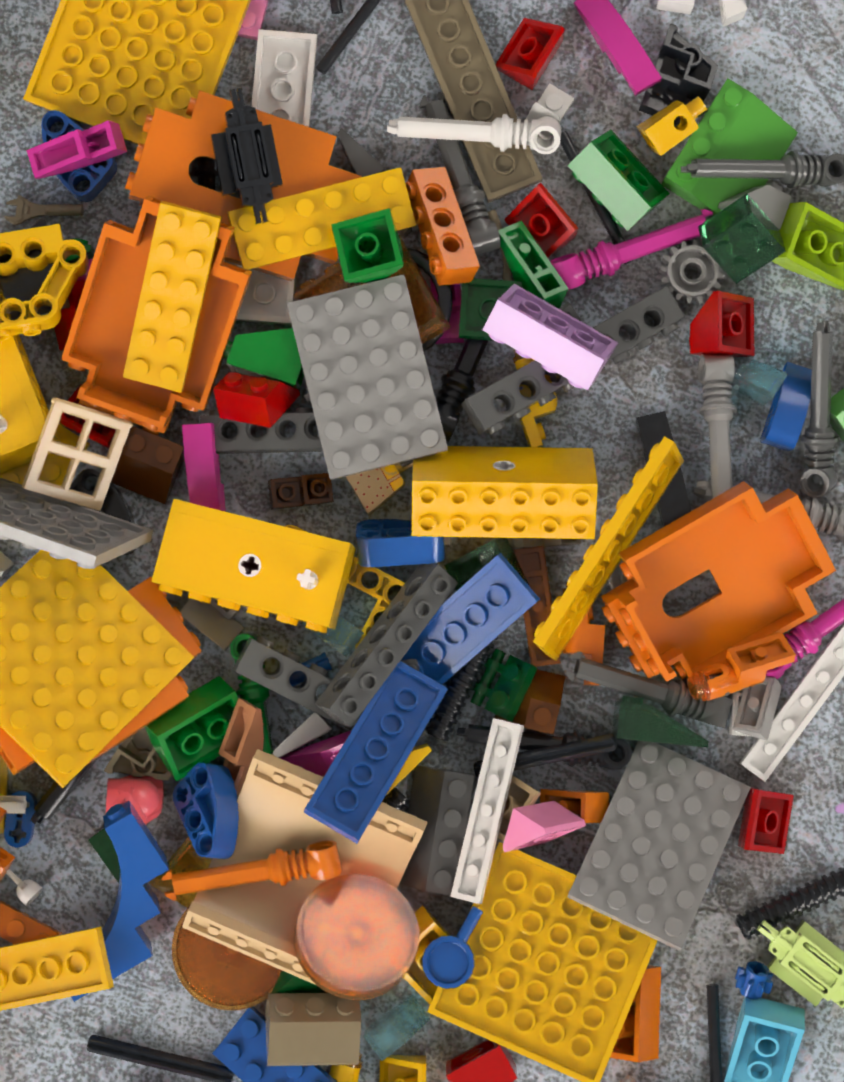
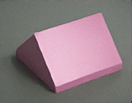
(539, 825)

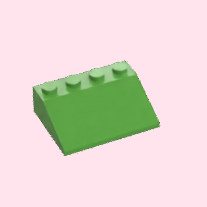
(732, 128)

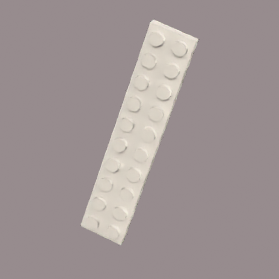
(285, 90)

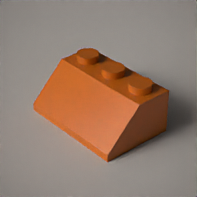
(640, 1031)

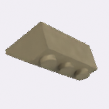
(312, 1029)

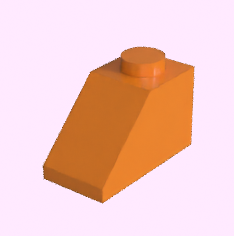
(584, 803)

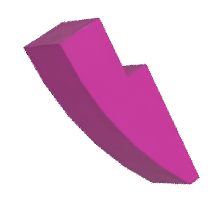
(77, 150)

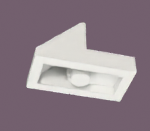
(553, 104)

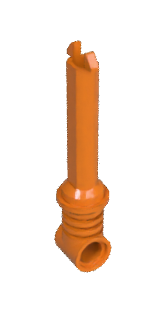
(318, 860)

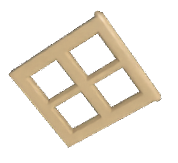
(76, 454)

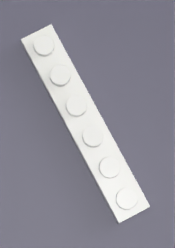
(798, 709)
(487, 811)

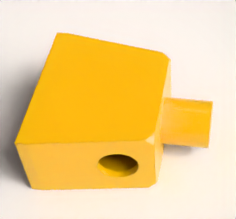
(660, 130)

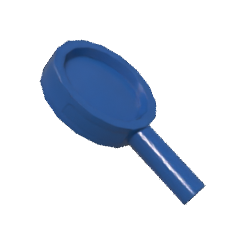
(449, 959)

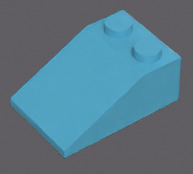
(765, 1042)

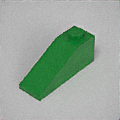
(531, 265)

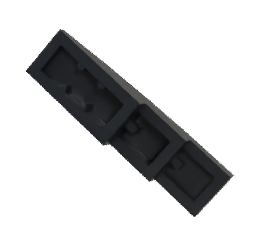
(674, 501)

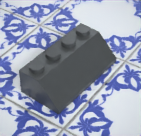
(444, 802)

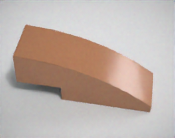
(242, 740)

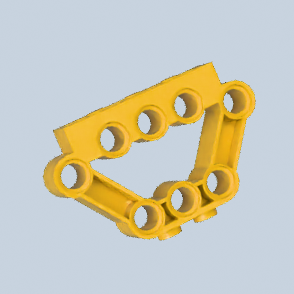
(56, 284)

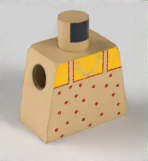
(378, 485)

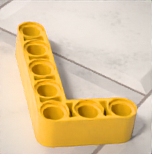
(379, 592)

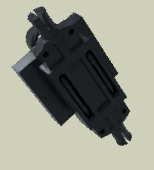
(246, 157)

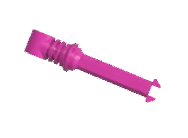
(608, 257)
(808, 635)

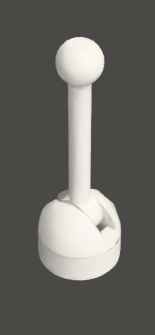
(26, 890)

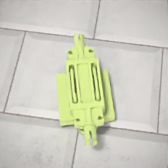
(807, 962)

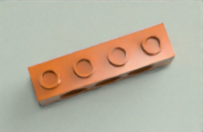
(441, 226)

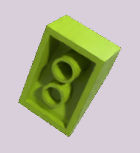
(813, 244)

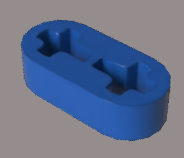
(27, 826)

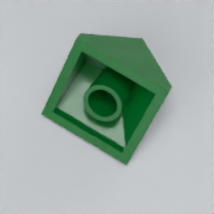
(368, 247)

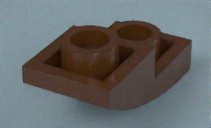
(300, 491)

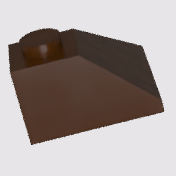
(540, 703)

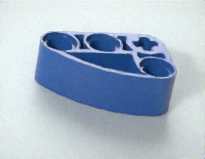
(97, 175)
(788, 409)
(392, 544)
(209, 809)

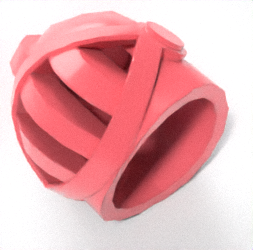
(143, 792)

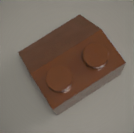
(149, 465)

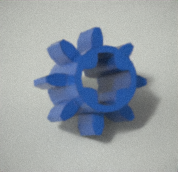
(754, 980)

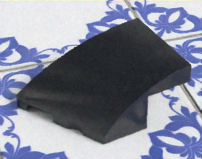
(683, 73)
(26, 283)

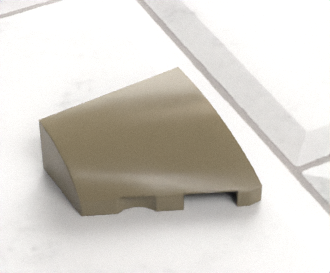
(138, 758)

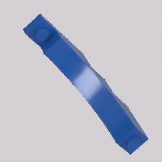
(135, 901)

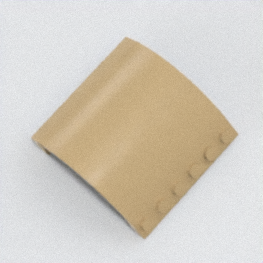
(271, 806)

